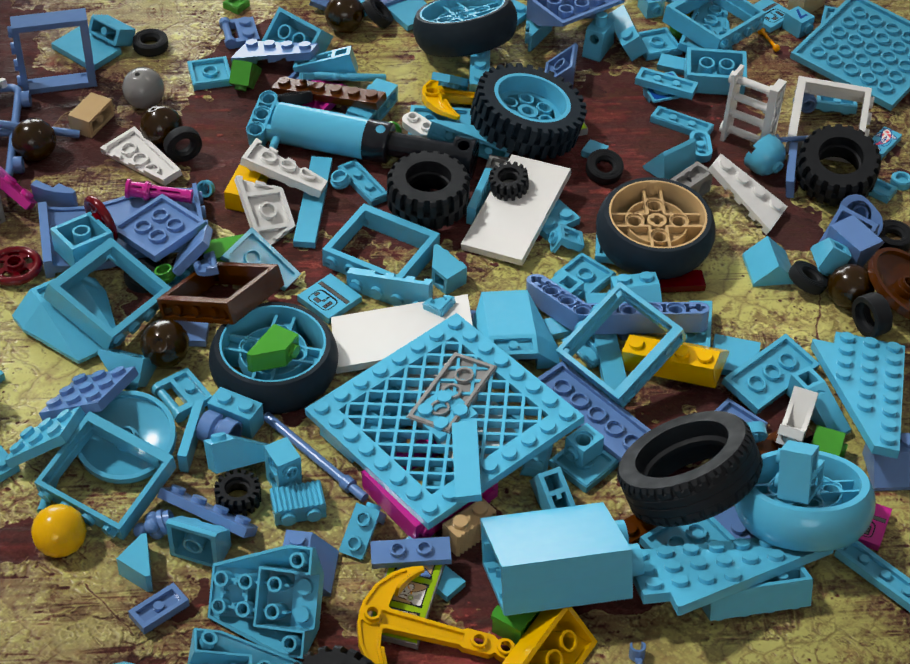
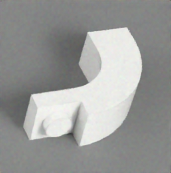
(797, 415)

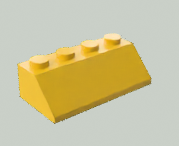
(688, 364)
(554, 638)

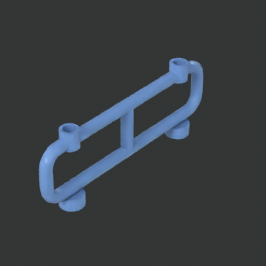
(14, 163)

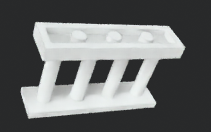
(770, 109)

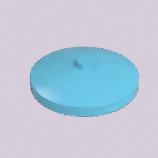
(144, 418)

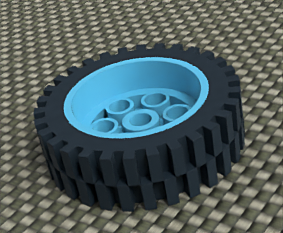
(528, 111)

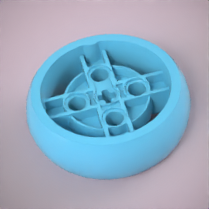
(830, 521)

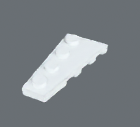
(142, 156)
(757, 200)

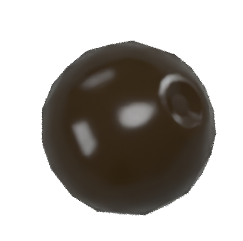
(344, 15)
(158, 123)
(34, 139)
(849, 283)
(165, 343)

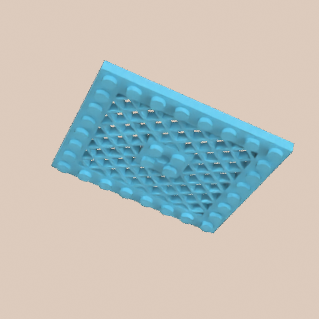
(436, 503)

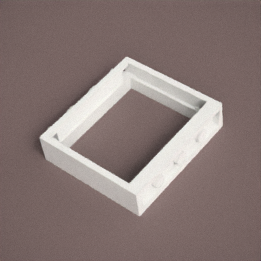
(832, 90)

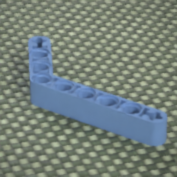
(625, 319)

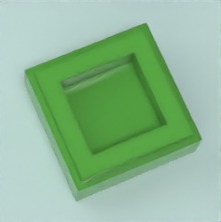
(236, 6)

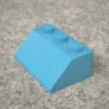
(290, 27)

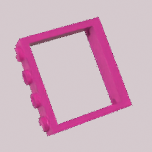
(402, 516)

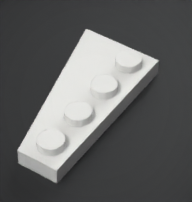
(275, 167)

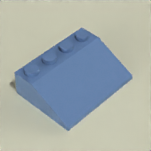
(565, 12)

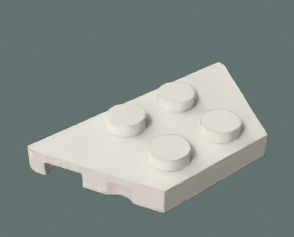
(265, 209)

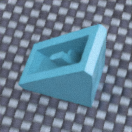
(135, 563)

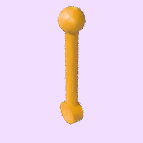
(776, 47)

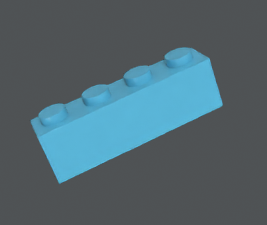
(780, 593)

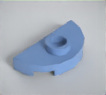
(207, 266)

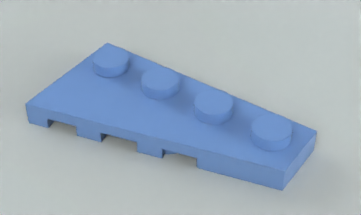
(274, 51)

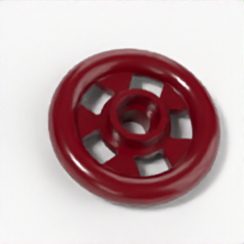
(99, 211)
(15, 264)

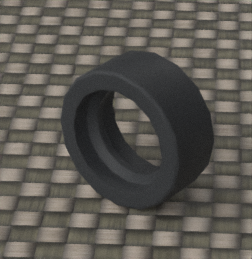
(881, 312)

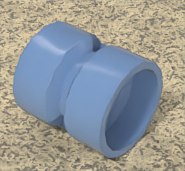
(213, 422)

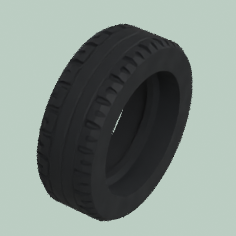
(699, 492)

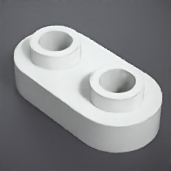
(416, 124)

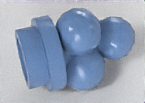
(809, 103)
(154, 524)

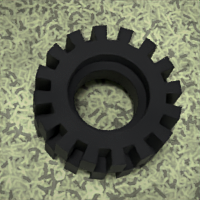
(507, 172)
(234, 482)

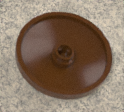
(891, 278)

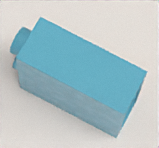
(559, 558)

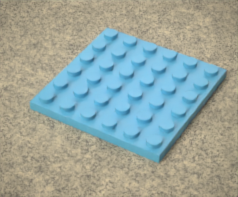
(861, 48)

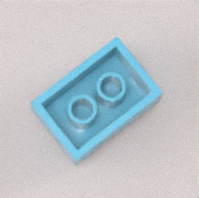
(713, 68)

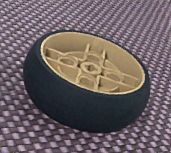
(655, 227)

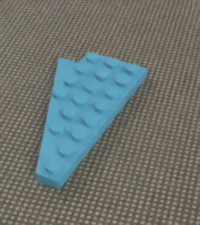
(869, 384)
(710, 571)

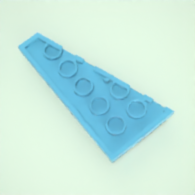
(711, 17)

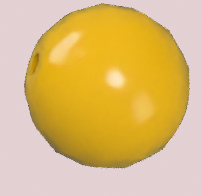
(58, 530)

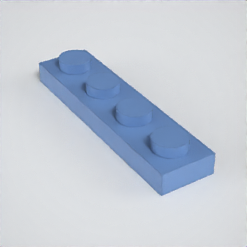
(215, 514)

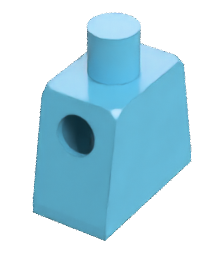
(599, 29)

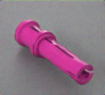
(148, 191)

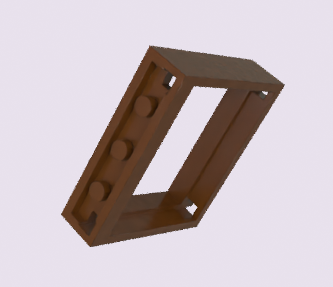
(183, 303)

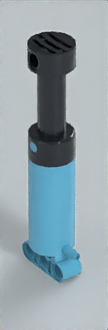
(346, 134)

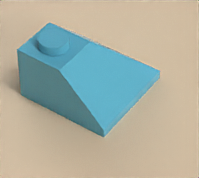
(114, 358)

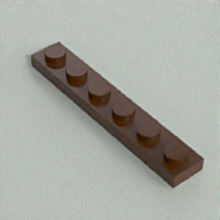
(332, 93)

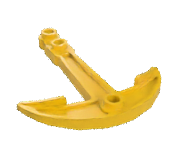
(438, 98)
(415, 627)

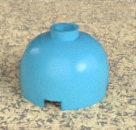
(767, 156)

